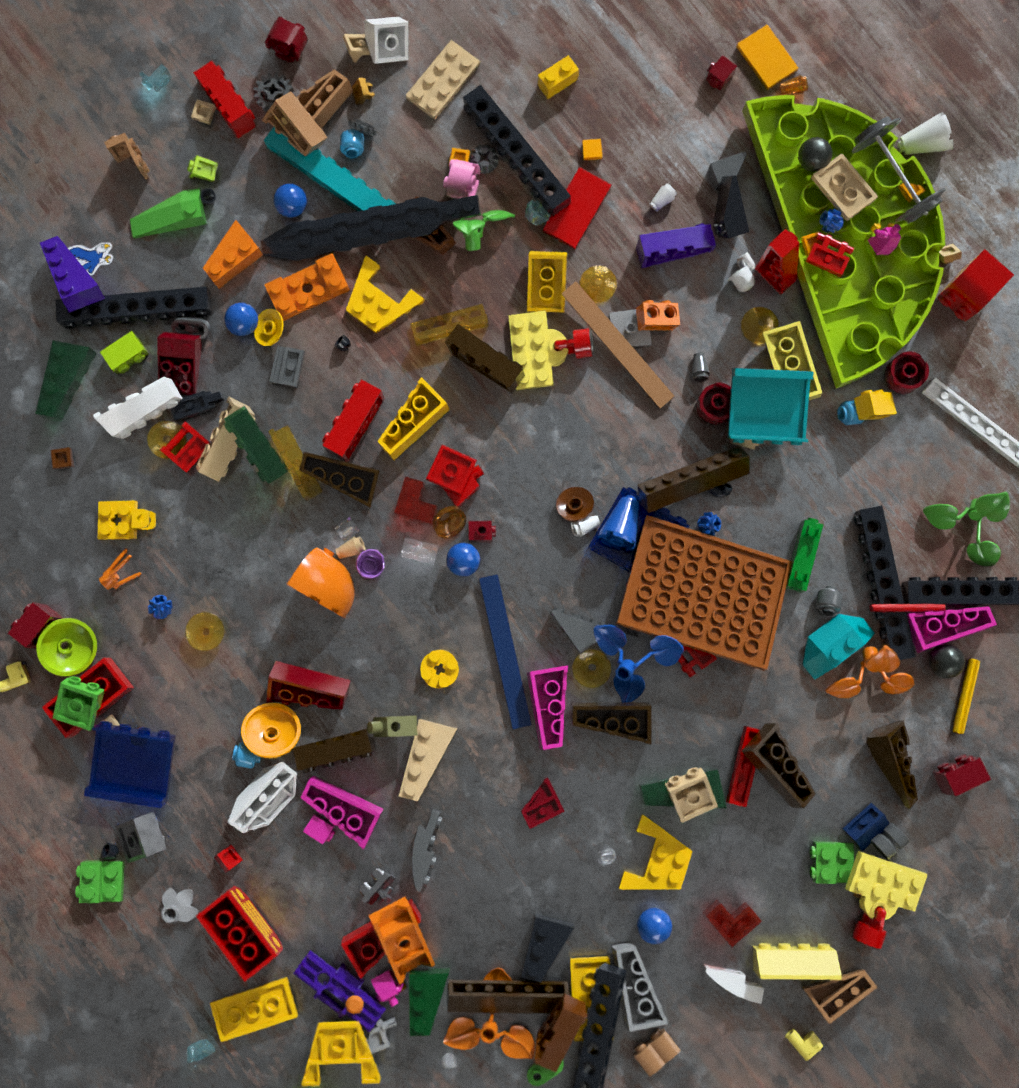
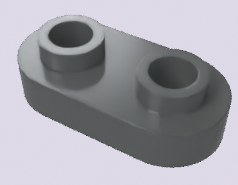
(191, 326)

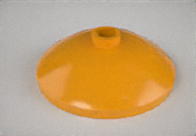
(267, 720)

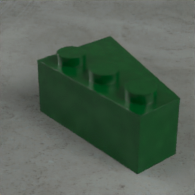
(424, 998)

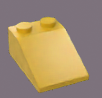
(546, 281)

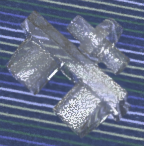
(419, 551)

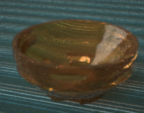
(452, 525)

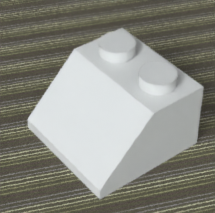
(387, 39)

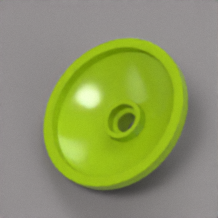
(73, 658)

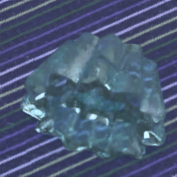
(535, 213)
(199, 1050)

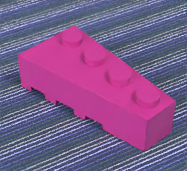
(943, 627)
(548, 704)
(343, 809)

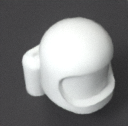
(743, 278)

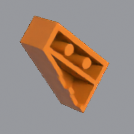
(232, 256)

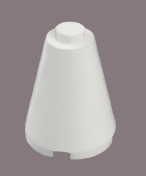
(927, 137)

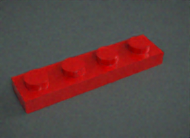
(742, 773)

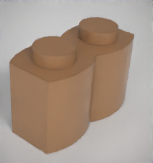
(656, 1051)

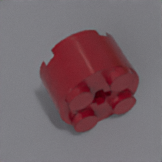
(286, 39)
(899, 380)
(706, 403)

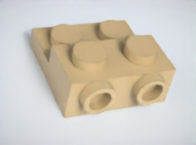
(691, 794)

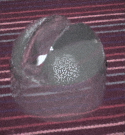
(605, 852)
(449, 1061)

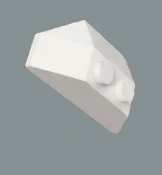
(264, 798)

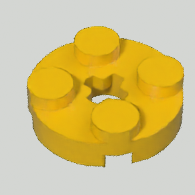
(434, 659)

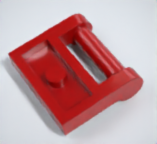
(189, 452)

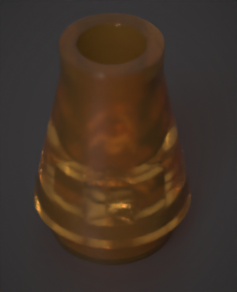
(794, 86)

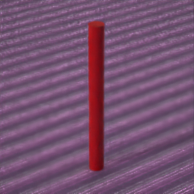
(906, 607)

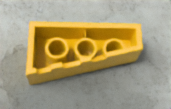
(416, 416)

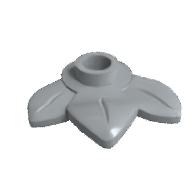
(180, 904)

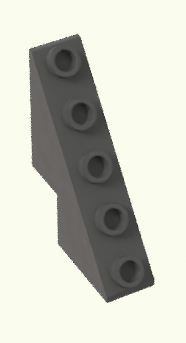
(582, 632)

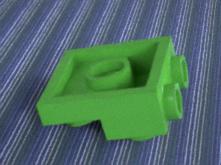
(78, 702)
(831, 862)
(100, 881)

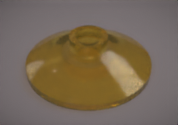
(597, 292)
(750, 325)
(156, 435)
(195, 629)
(588, 677)

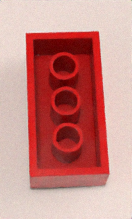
(353, 420)
(109, 678)

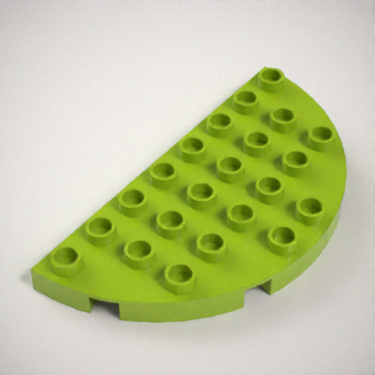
(879, 297)

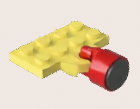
(542, 348)
(882, 890)

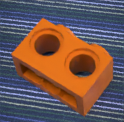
(658, 319)

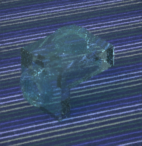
(157, 80)

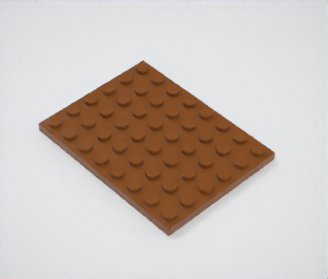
(705, 593)

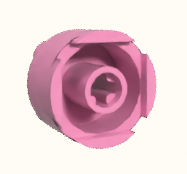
(461, 179)

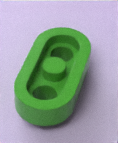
(546, 1074)

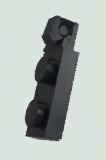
(196, 404)

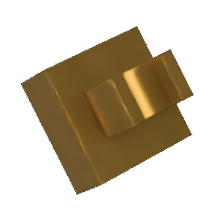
(361, 91)

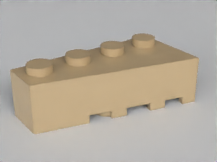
(222, 448)
(424, 757)

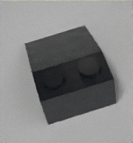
(730, 213)

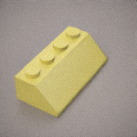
(790, 352)
(796, 962)

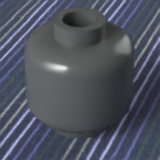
(829, 601)

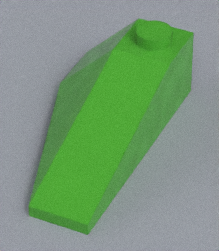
(174, 213)

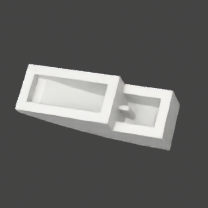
(735, 983)

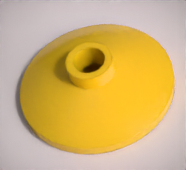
(269, 327)

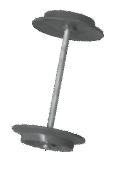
(875, 133)

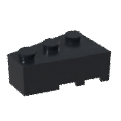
(544, 945)

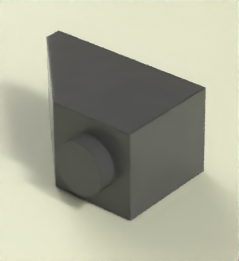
(725, 167)

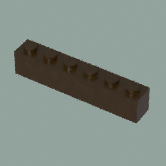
(693, 479)
(504, 996)

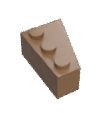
(295, 123)

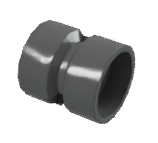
(889, 841)

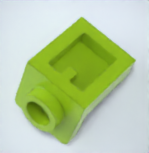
(202, 168)

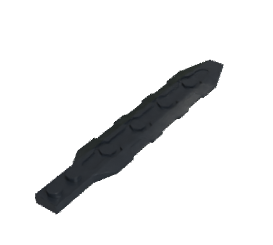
(367, 227)

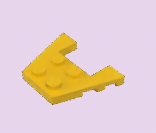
(372, 305)
(666, 862)
(340, 1045)

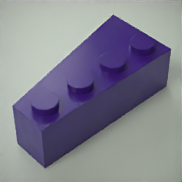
(674, 244)
(71, 279)

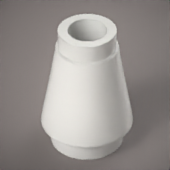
(663, 197)
(584, 526)

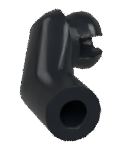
(722, 490)

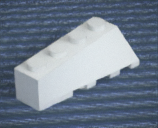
(139, 408)

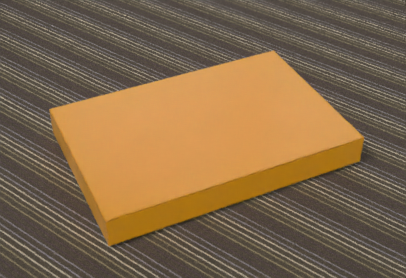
(767, 57)

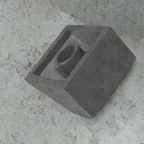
(141, 837)

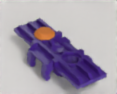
(344, 986)

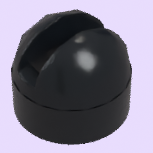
(207, 192)
(343, 343)
(109, 851)

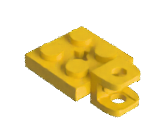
(131, 520)

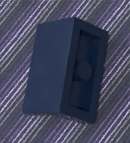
(866, 826)

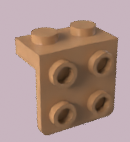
(123, 148)

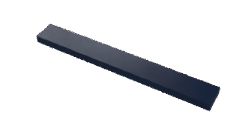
(505, 651)

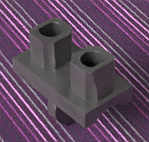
(380, 890)

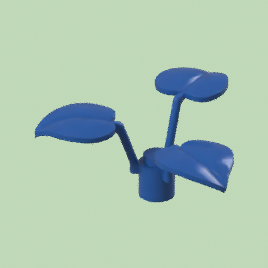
(630, 685)

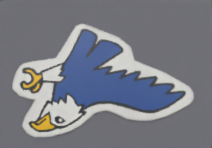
(93, 257)

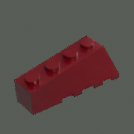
(306, 687)

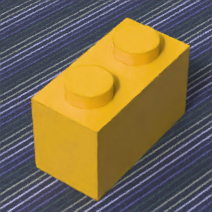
(558, 77)
(874, 405)

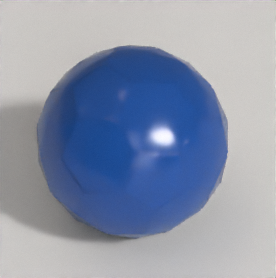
(290, 200)
(241, 319)
(463, 559)
(654, 926)

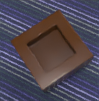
(62, 458)

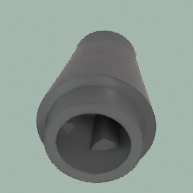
(700, 368)

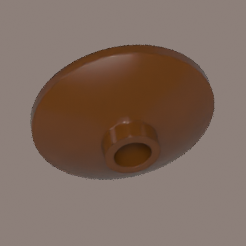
(572, 497)

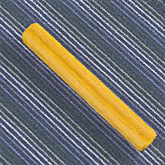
(966, 696)

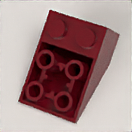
(179, 360)

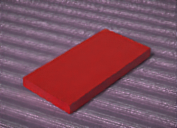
(586, 197)

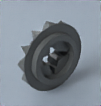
(363, 127)
(485, 166)

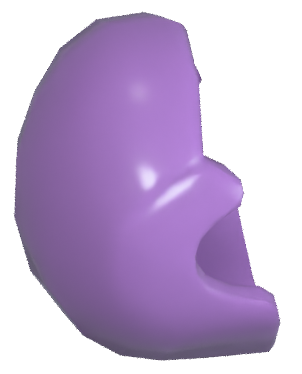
(370, 563)

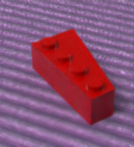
(225, 98)
(780, 261)
(365, 947)

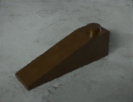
(890, 753)

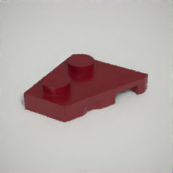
(542, 805)

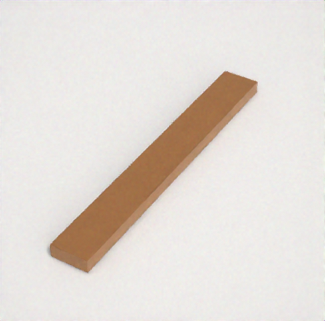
(617, 344)

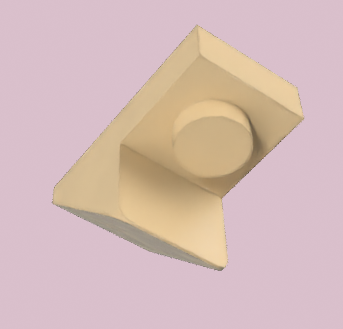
(356, 45)

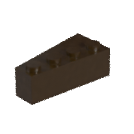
(484, 358)
(345, 477)
(620, 719)
(334, 749)
(774, 760)

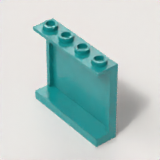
(769, 405)

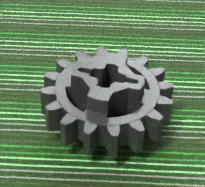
(271, 90)

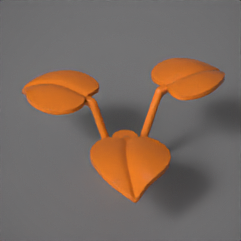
(874, 661)
(515, 1044)

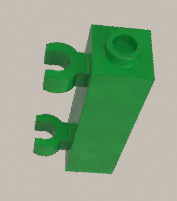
(804, 554)

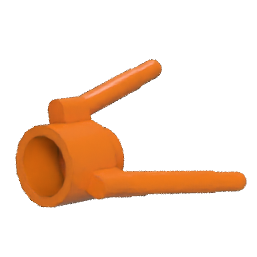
(110, 577)

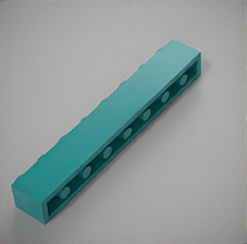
(327, 174)

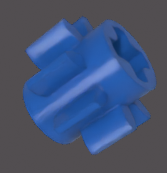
(831, 221)
(709, 523)
(160, 606)

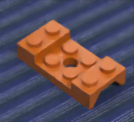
(288, 292)
(397, 924)

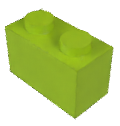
(124, 353)

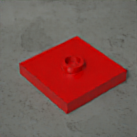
(451, 470)

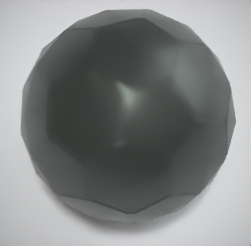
(815, 154)
(946, 661)

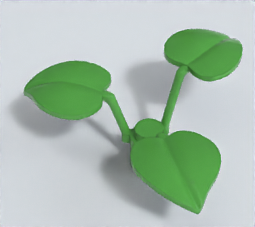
(470, 227)
(992, 506)

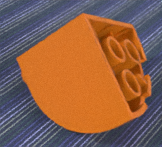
(325, 581)

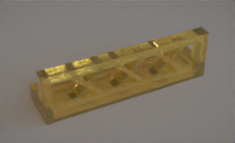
(441, 332)
(292, 458)

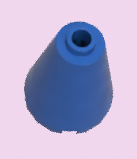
(621, 526)

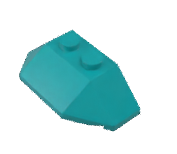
(835, 643)

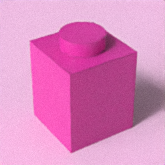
(320, 829)

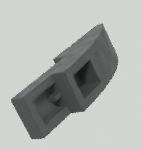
(423, 857)

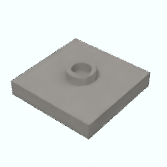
(627, 325)

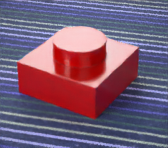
(228, 858)

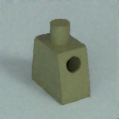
(388, 726)

